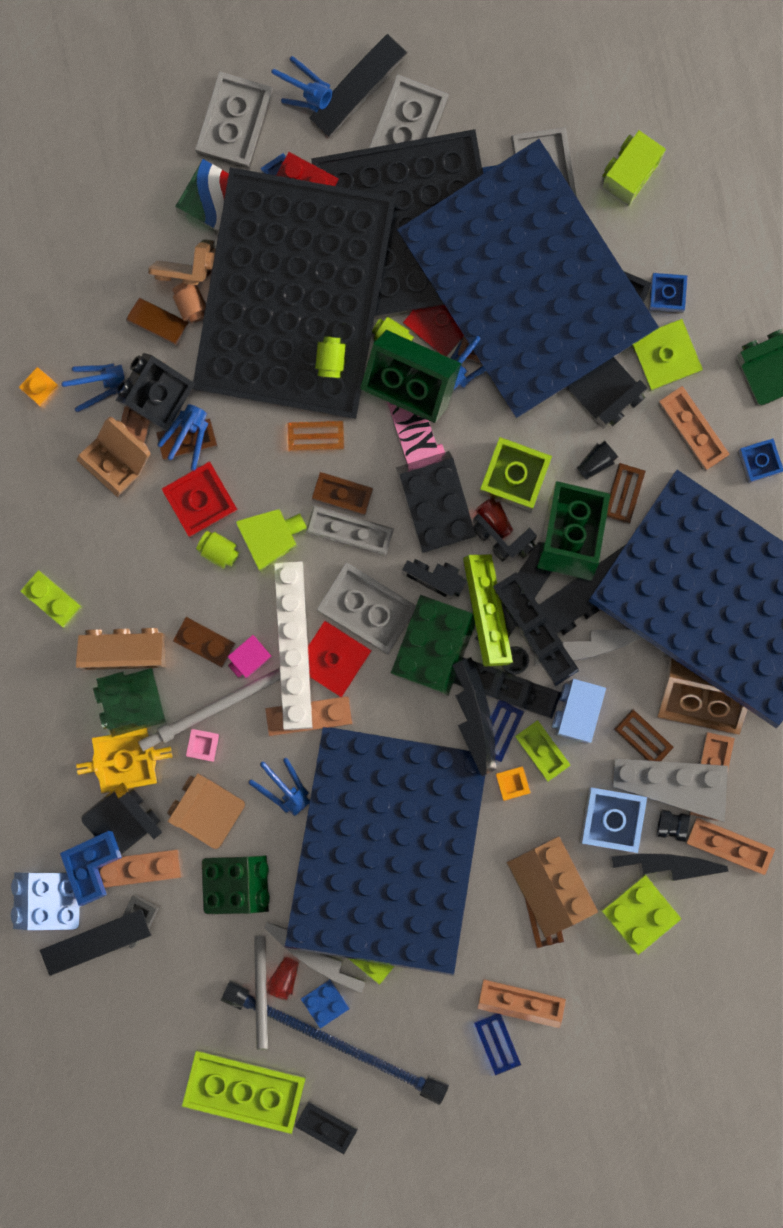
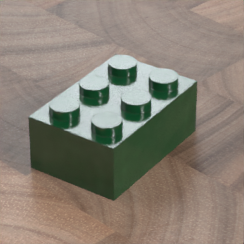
(410, 376)
(573, 530)
(433, 644)

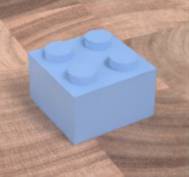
(579, 710)
(613, 820)

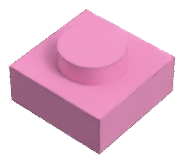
(202, 745)

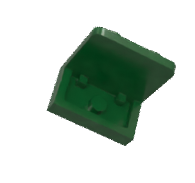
(764, 367)
(235, 885)

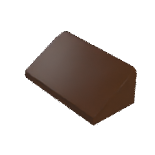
(157, 322)

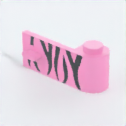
(414, 435)

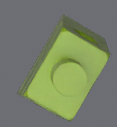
(270, 536)

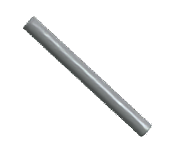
(261, 993)

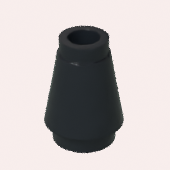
(597, 460)

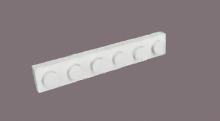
(293, 646)

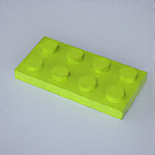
(243, 1092)

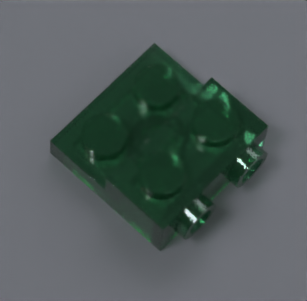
(129, 701)

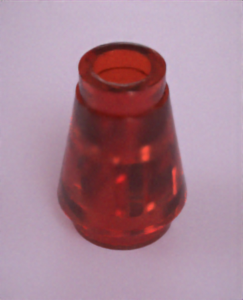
(495, 516)
(283, 979)

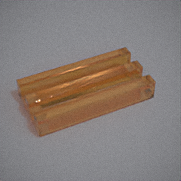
(315, 436)

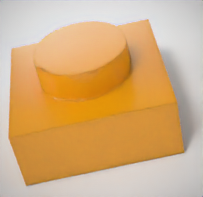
(39, 386)
(513, 783)

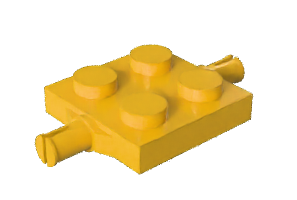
(122, 760)

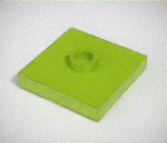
(667, 355)

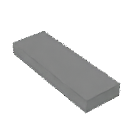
(349, 530)

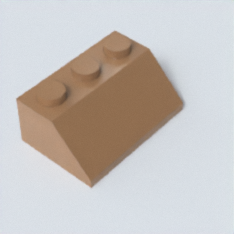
(121, 650)
(697, 702)
(552, 886)

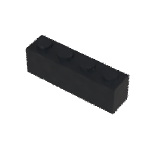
(573, 599)

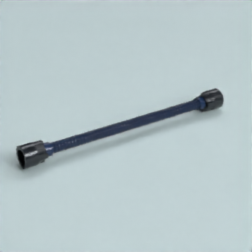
(429, 1088)

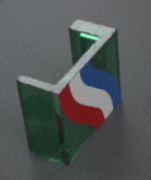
(204, 195)

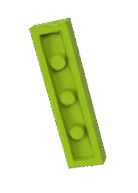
(487, 610)

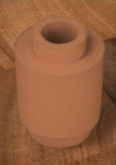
(189, 302)

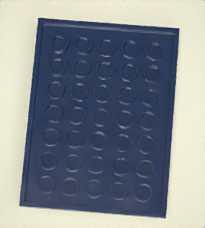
(528, 278)
(705, 593)
(386, 851)

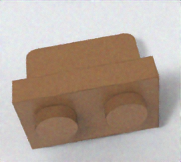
(189, 274)
(115, 456)
(206, 811)

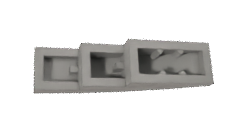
(599, 643)
(322, 963)

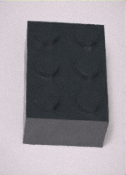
(436, 501)

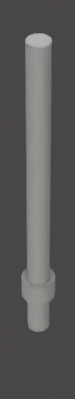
(166, 733)

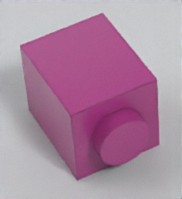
(248, 657)

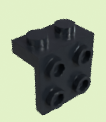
(608, 392)
(520, 547)
(124, 816)

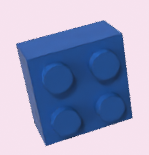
(668, 292)
(760, 460)
(325, 1003)

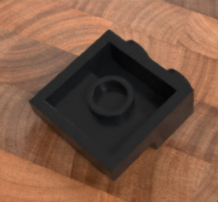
(154, 390)
(444, 579)

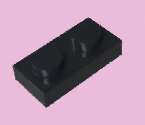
(326, 1127)

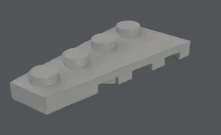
(682, 785)

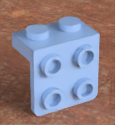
(43, 902)

